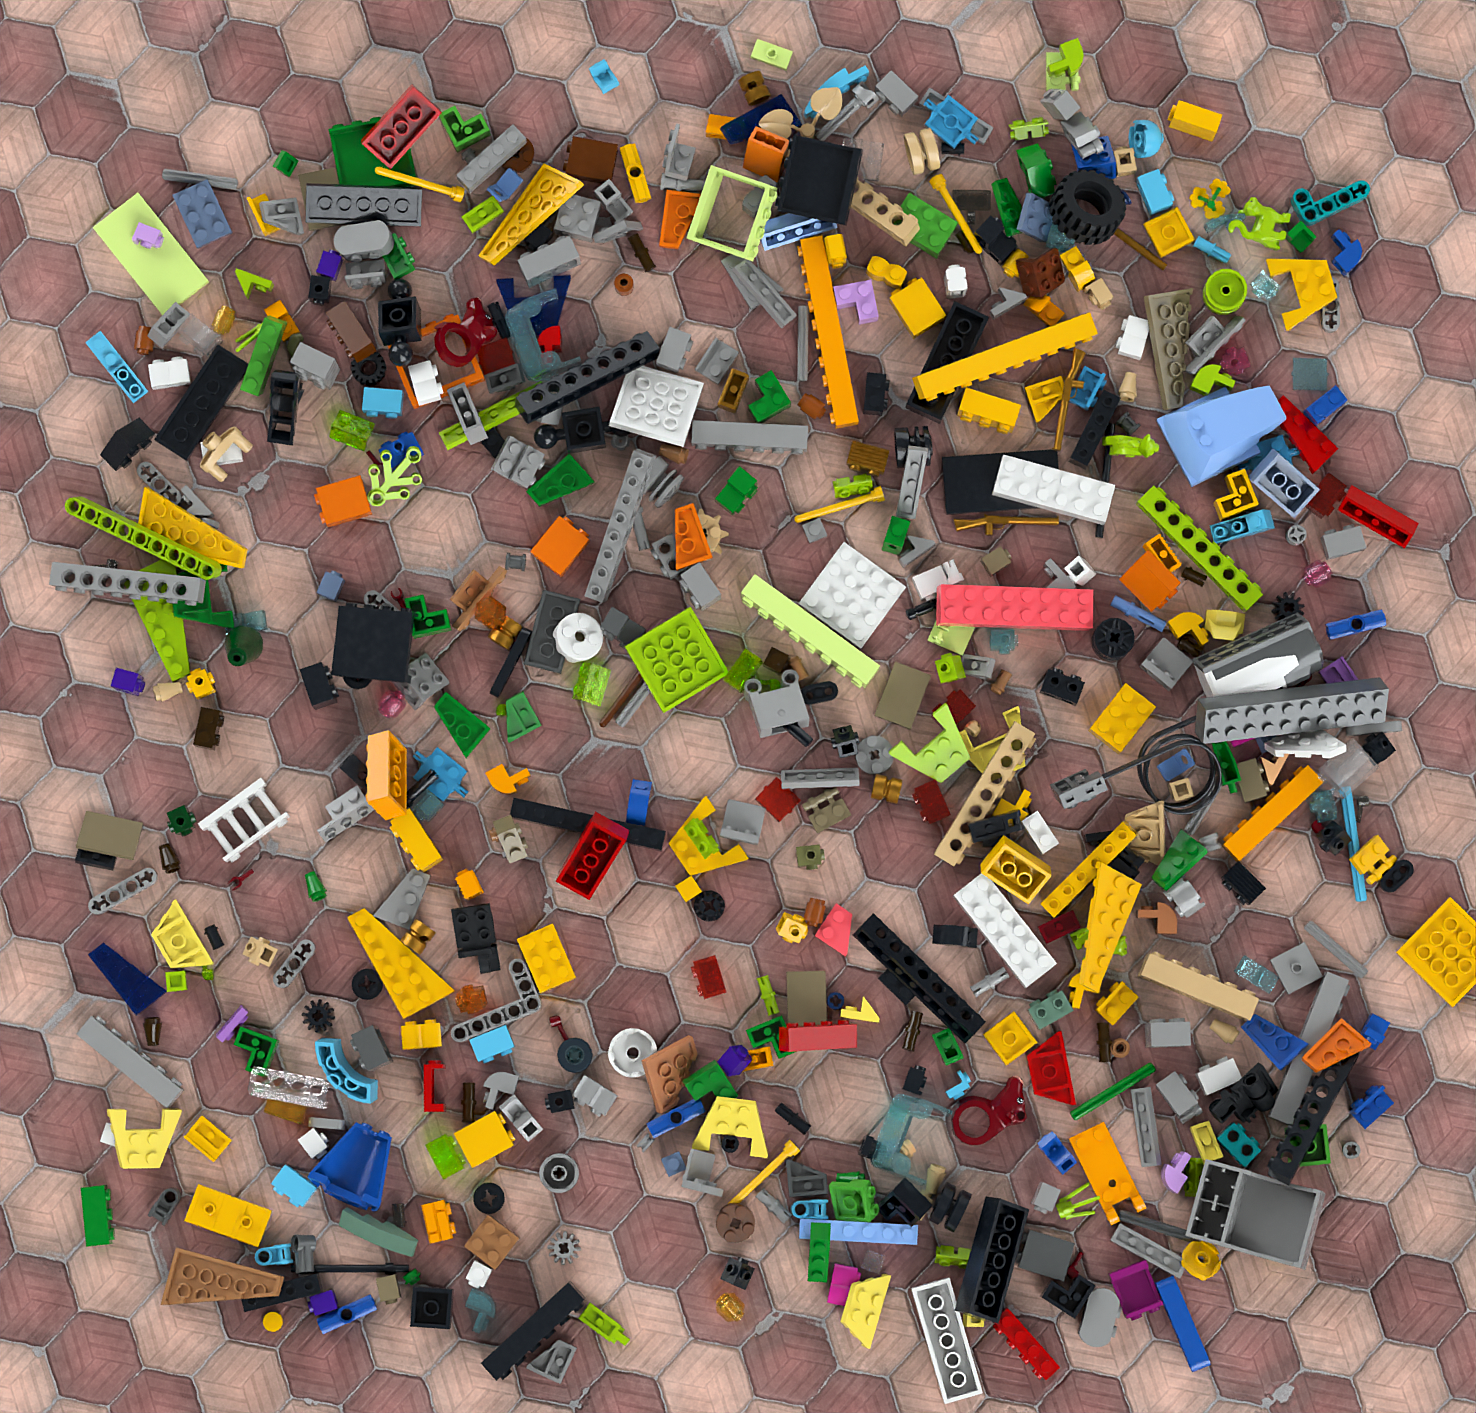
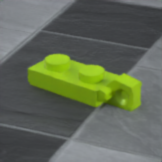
(603, 1324)

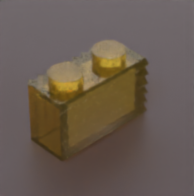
(285, 1110)

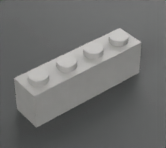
(491, 158)

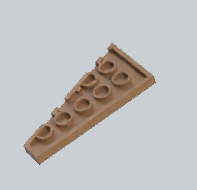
(209, 1279)

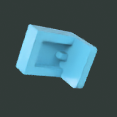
(603, 76)
(957, 1091)

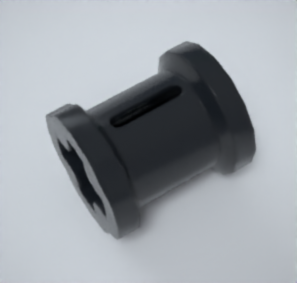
(736, 1144)

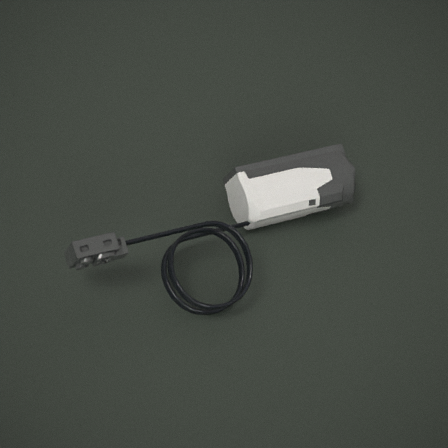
(1254, 663)

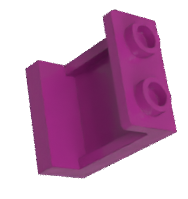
(1135, 1290)

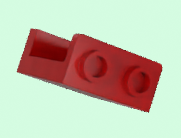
(429, 1105)

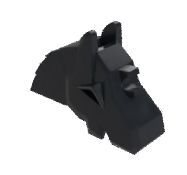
(283, 402)

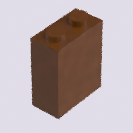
(590, 160)

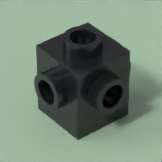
(845, 741)
(1378, 747)
(1333, 838)
(737, 1272)

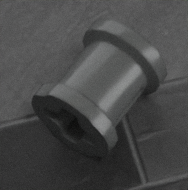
(1128, 424)
(515, 562)

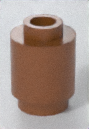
(624, 290)
(143, 343)
(812, 406)
(814, 912)

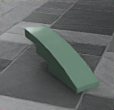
(378, 1233)

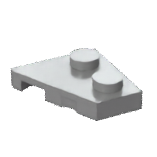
(282, 214)
(616, 231)
(553, 1361)

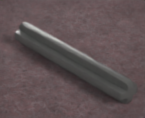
(1153, 1225)

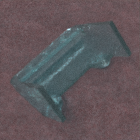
(534, 362)
(894, 1130)

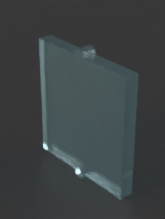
(1309, 374)

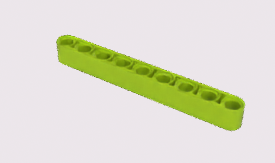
(151, 537)

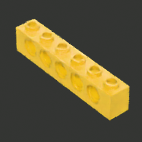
(1086, 870)

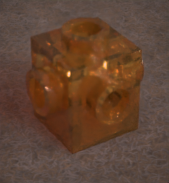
(490, 612)
(471, 999)

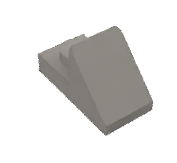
(1011, 300)
(198, 508)
(919, 547)
(1061, 580)
(978, 666)

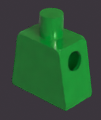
(895, 535)

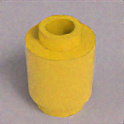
(1010, 266)

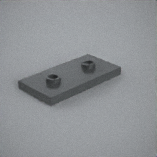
(542, 645)

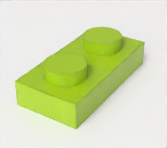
(482, 214)

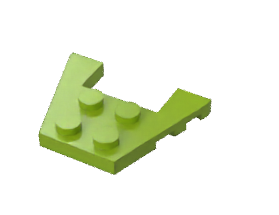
(941, 755)

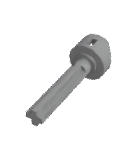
(862, 98)

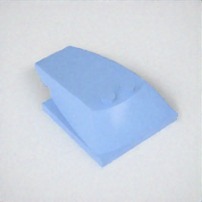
(1220, 430)

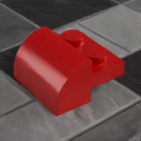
(550, 339)

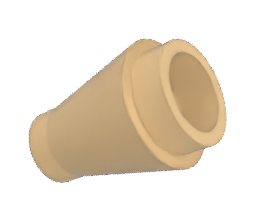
(1128, 388)
(164, 691)
(1225, 1031)
(935, 1176)

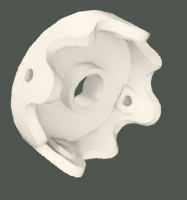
(568, 645)
(620, 1045)

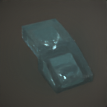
(1226, 219)
(253, 619)
(1256, 974)

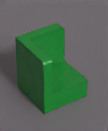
(1300, 237)

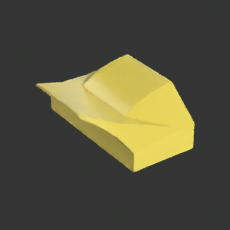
(1224, 624)

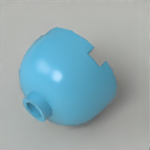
(1145, 138)

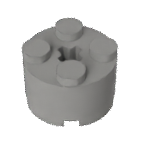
(1185, 898)
(567, 1165)

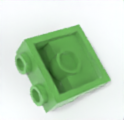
(854, 1200)

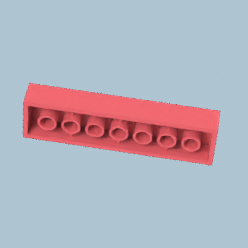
(1014, 607)

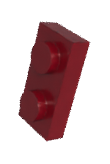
(1059, 927)

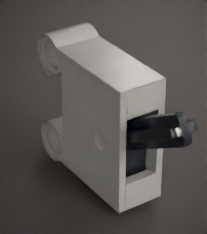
(779, 709)

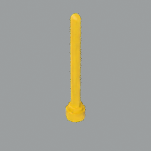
(939, 183)
(455, 193)
(875, 495)
(789, 1150)

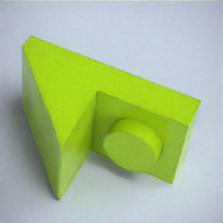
(249, 280)

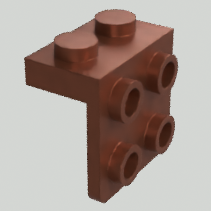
(1041, 274)

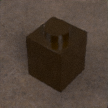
(775, 660)

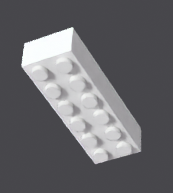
(1053, 489)
(1004, 930)
(946, 1340)

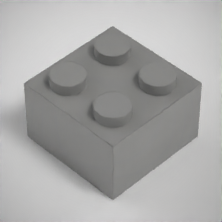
(578, 218)
(700, 587)

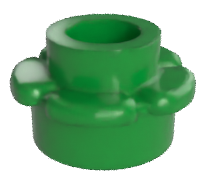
(412, 1277)

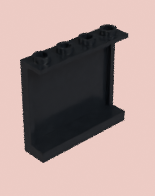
(819, 180)
(373, 643)

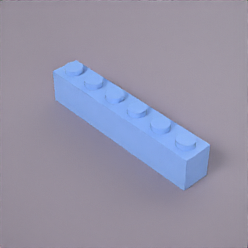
(864, 1231)

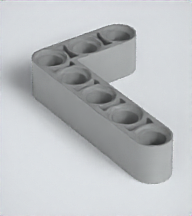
(504, 1010)

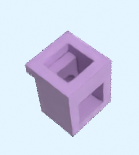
(147, 236)

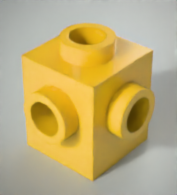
(205, 688)
(792, 927)

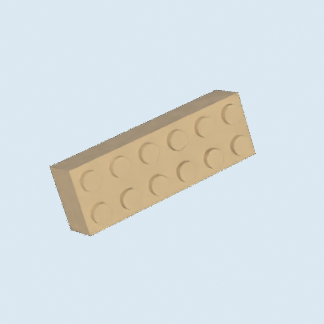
(1198, 987)

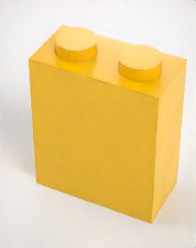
(1194, 120)
(917, 307)
(485, 1138)

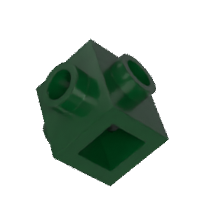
(176, 816)

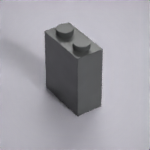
(1045, 1254)

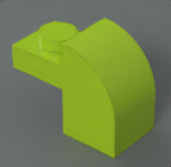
(1072, 59)
(1208, 376)

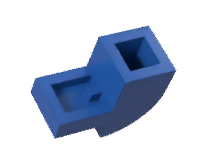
(1350, 252)
(638, 802)
(1374, 1030)
(1056, 1152)

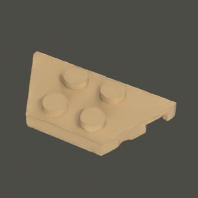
(1150, 826)

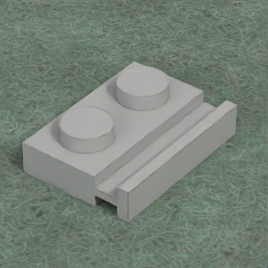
(716, 361)

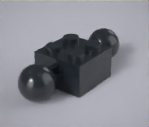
(399, 322)
(581, 429)

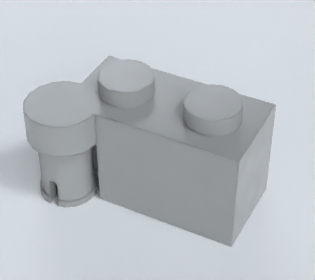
(1082, 135)
(1179, 1097)

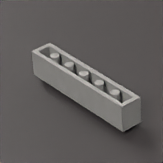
(749, 436)
(130, 1062)

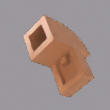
(1165, 918)

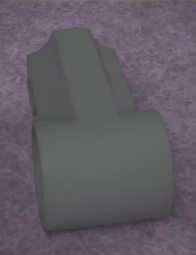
(304, 1247)

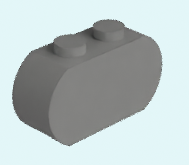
(364, 241)
(1099, 1317)

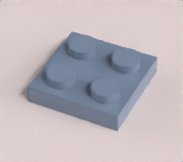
(1035, 218)

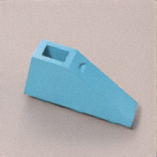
(1242, 526)

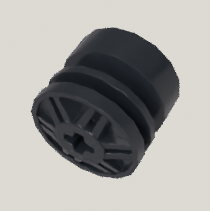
(903, 439)
(1110, 650)

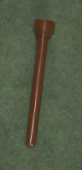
(620, 700)

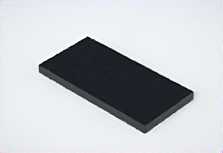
(972, 478)

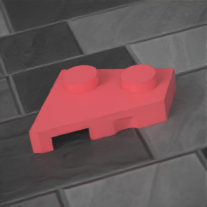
(836, 929)

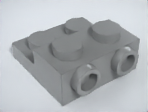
(518, 462)

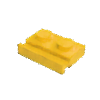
(208, 1138)

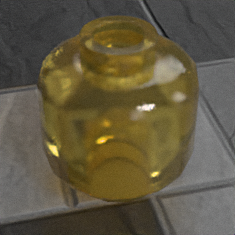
(730, 1307)

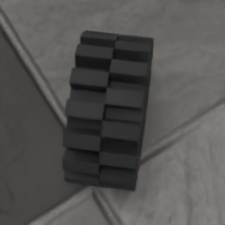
(373, 378)

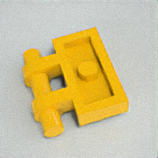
(1368, 855)

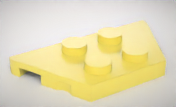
(179, 940)
(864, 1307)

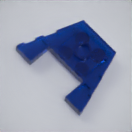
(550, 310)

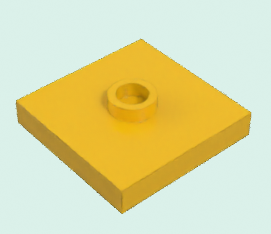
(1168, 232)
(1010, 1038)

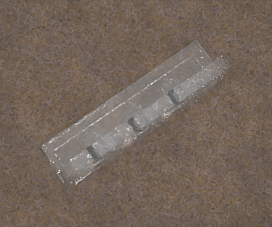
(290, 1094)

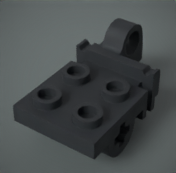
(475, 934)
(1248, 1095)

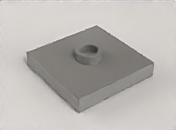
(1296, 968)

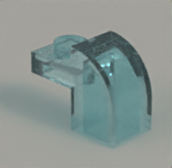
(484, 1304)

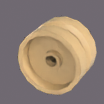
(923, 151)

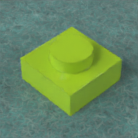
(176, 981)

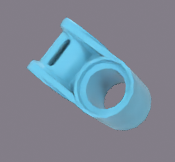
(811, 1209)
(276, 1255)

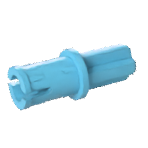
(1212, 249)

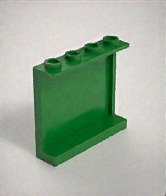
(357, 164)

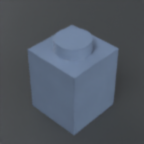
(331, 585)
(673, 1164)

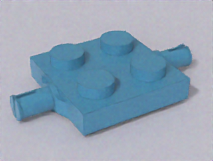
(951, 121)
(1265, 447)
(447, 769)

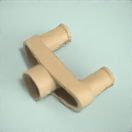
(218, 446)

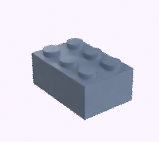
(202, 214)
(1283, 483)

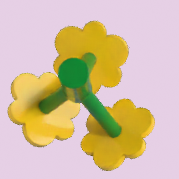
(1212, 209)

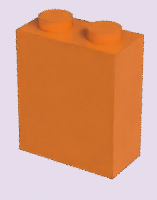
(766, 154)
(343, 501)
(560, 545)
(1150, 581)

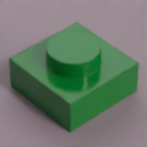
(285, 163)

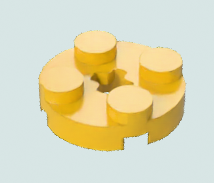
(1194, 1266)

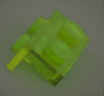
(351, 430)
(591, 683)

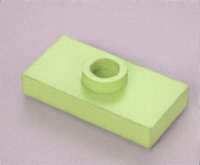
(771, 54)

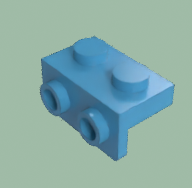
(1092, 382)

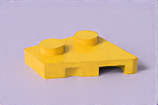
(1044, 396)

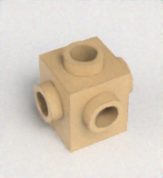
(259, 951)

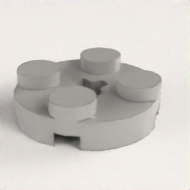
(877, 765)

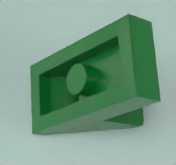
(947, 1046)

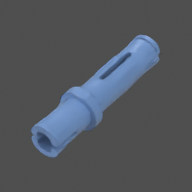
(1138, 613)

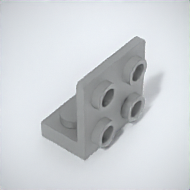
(678, 157)
(365, 273)
(1166, 664)
(425, 681)
(742, 822)
(698, 1173)

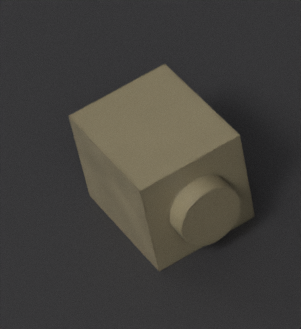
(996, 561)
(388, 1288)

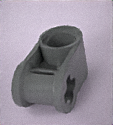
(163, 1209)

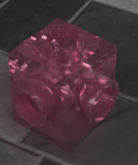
(1240, 355)

